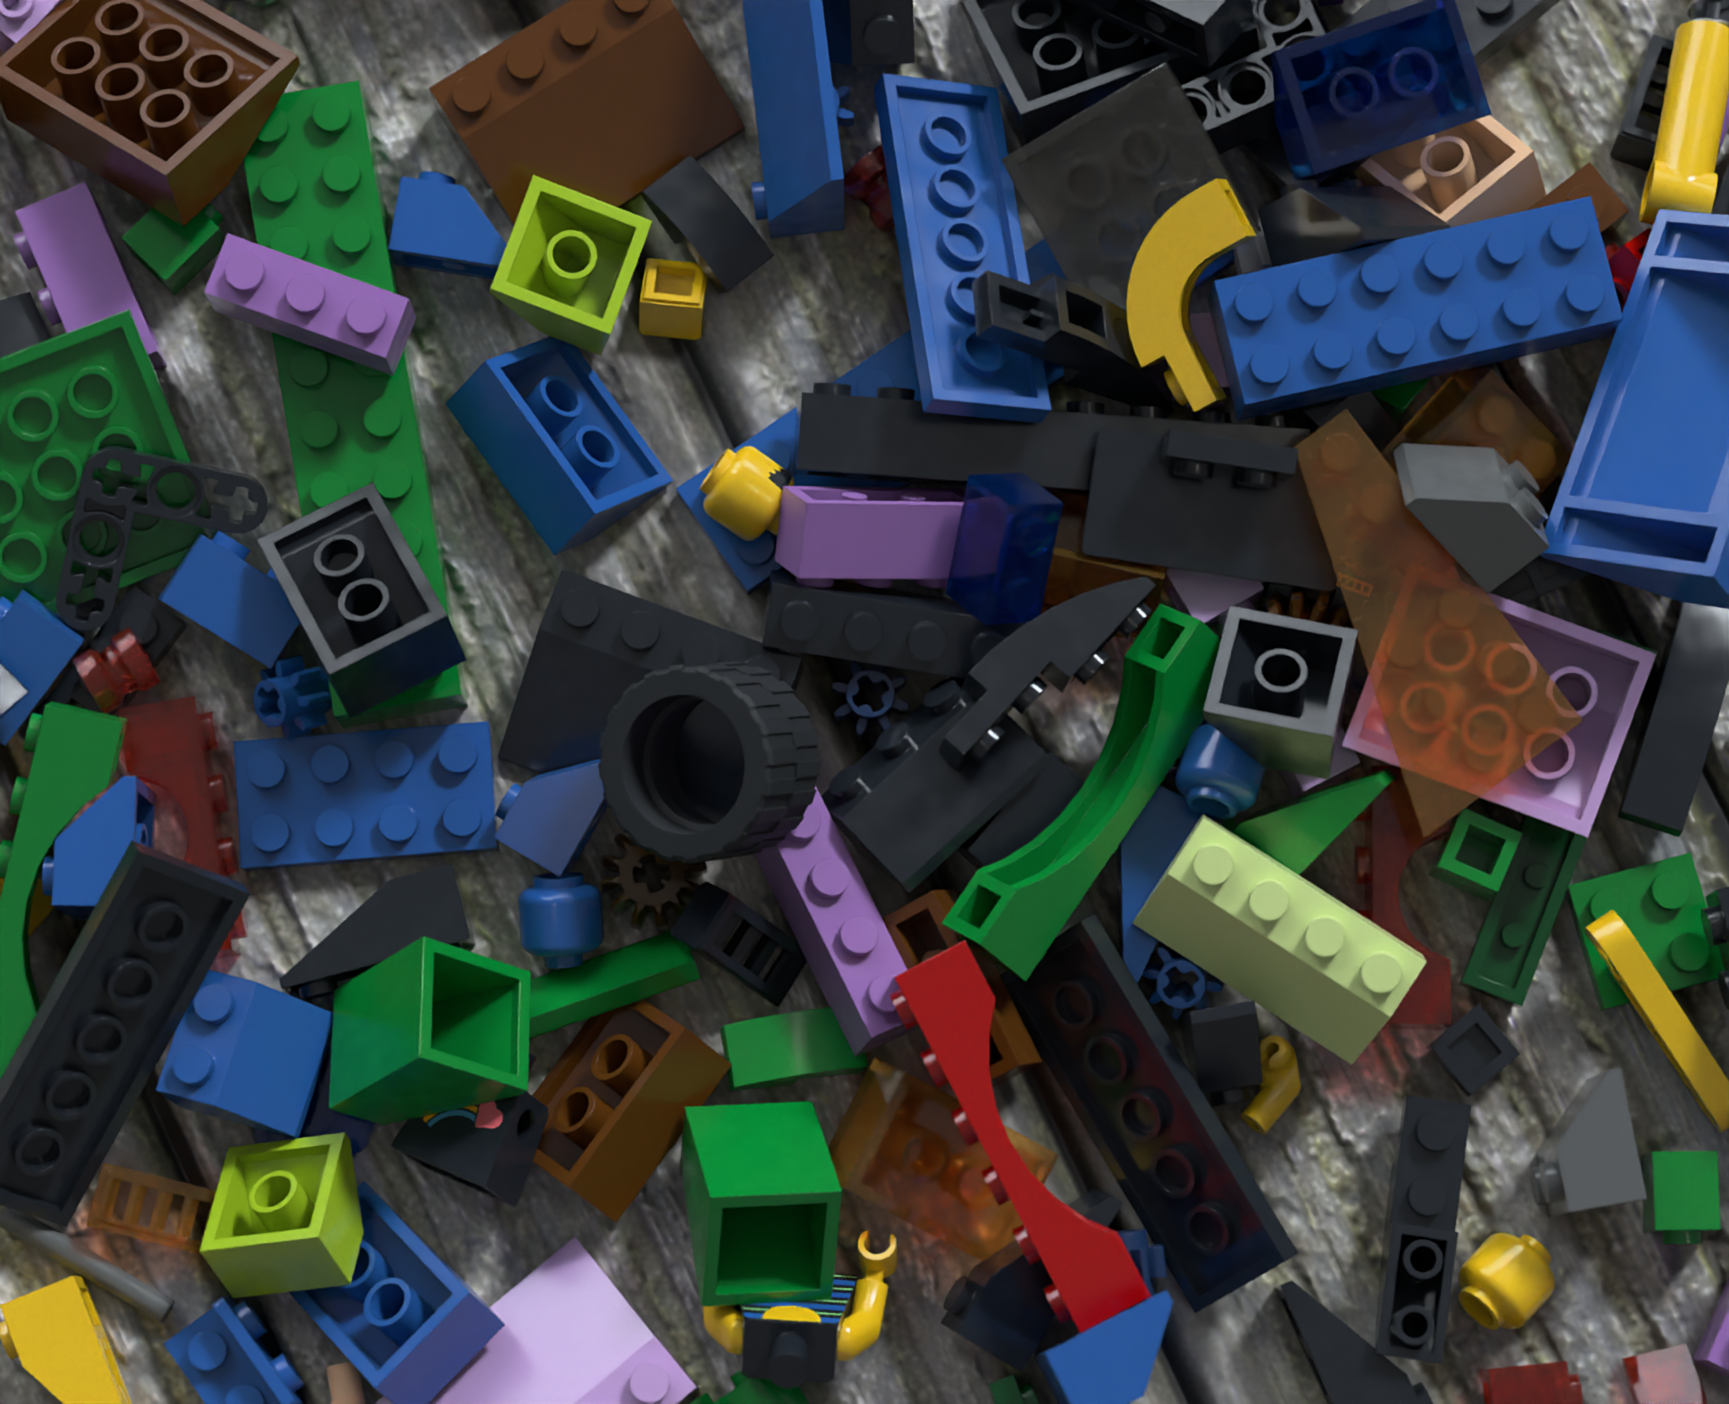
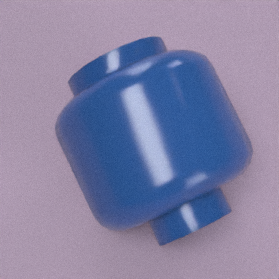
(1217, 775)
(560, 918)

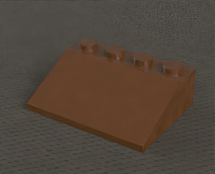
(147, 94)
(588, 101)

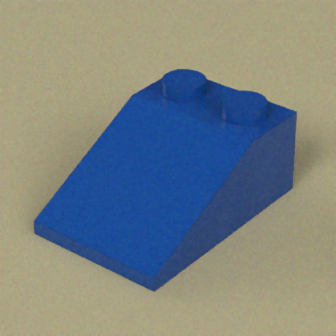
(405, 1314)

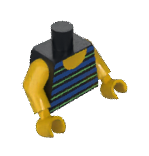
(808, 1337)

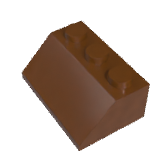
(622, 1102)

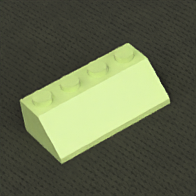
(1279, 940)

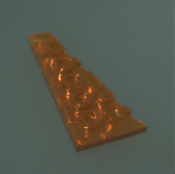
(1441, 657)

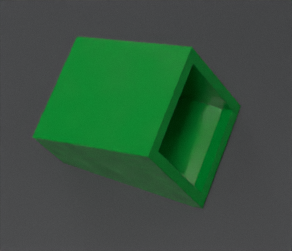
(429, 1034)
(760, 1203)

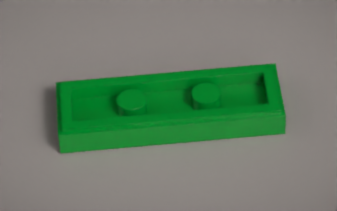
(609, 982)

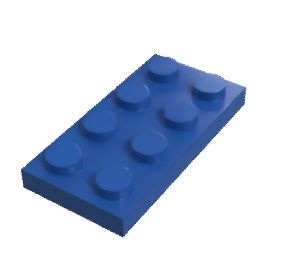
(365, 796)

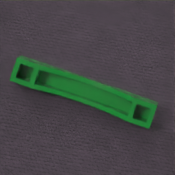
(70, 765)
(1025, 899)

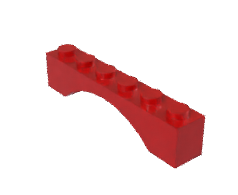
(1085, 1259)

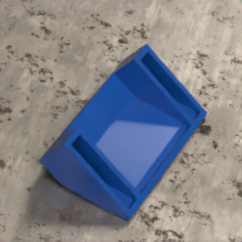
(794, 118)
(1653, 451)

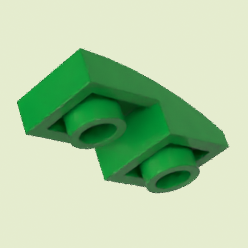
(787, 1048)

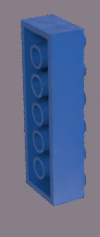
(1414, 308)

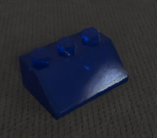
(1375, 86)

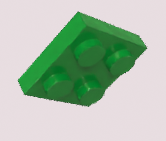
(1662, 911)

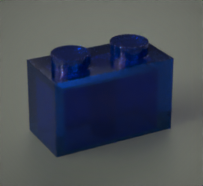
(1003, 548)

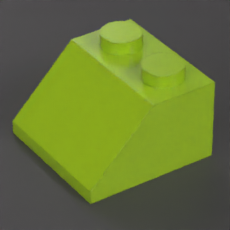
(569, 263)
(285, 1217)

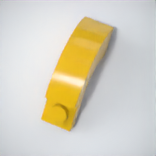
(1163, 281)

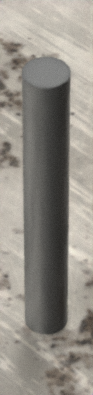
(87, 1263)

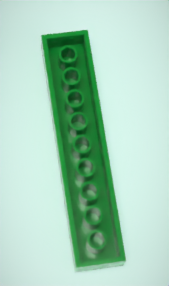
(346, 423)

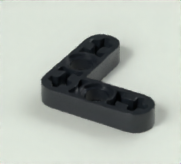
(119, 510)

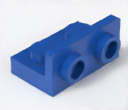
(229, 1360)

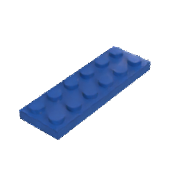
(951, 225)

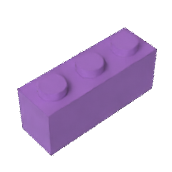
(79, 264)
(310, 304)
(868, 534)

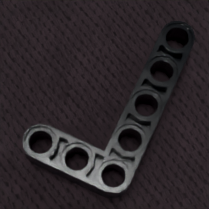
(1219, 91)

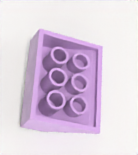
(1570, 776)
(569, 1343)

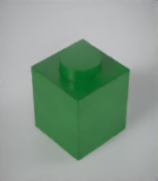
(175, 251)
(1475, 854)
(1681, 1195)

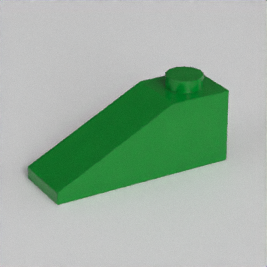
(1307, 825)

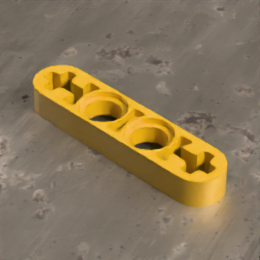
(1662, 1016)

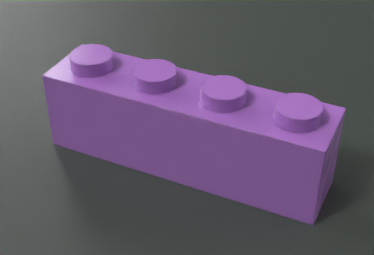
(837, 928)

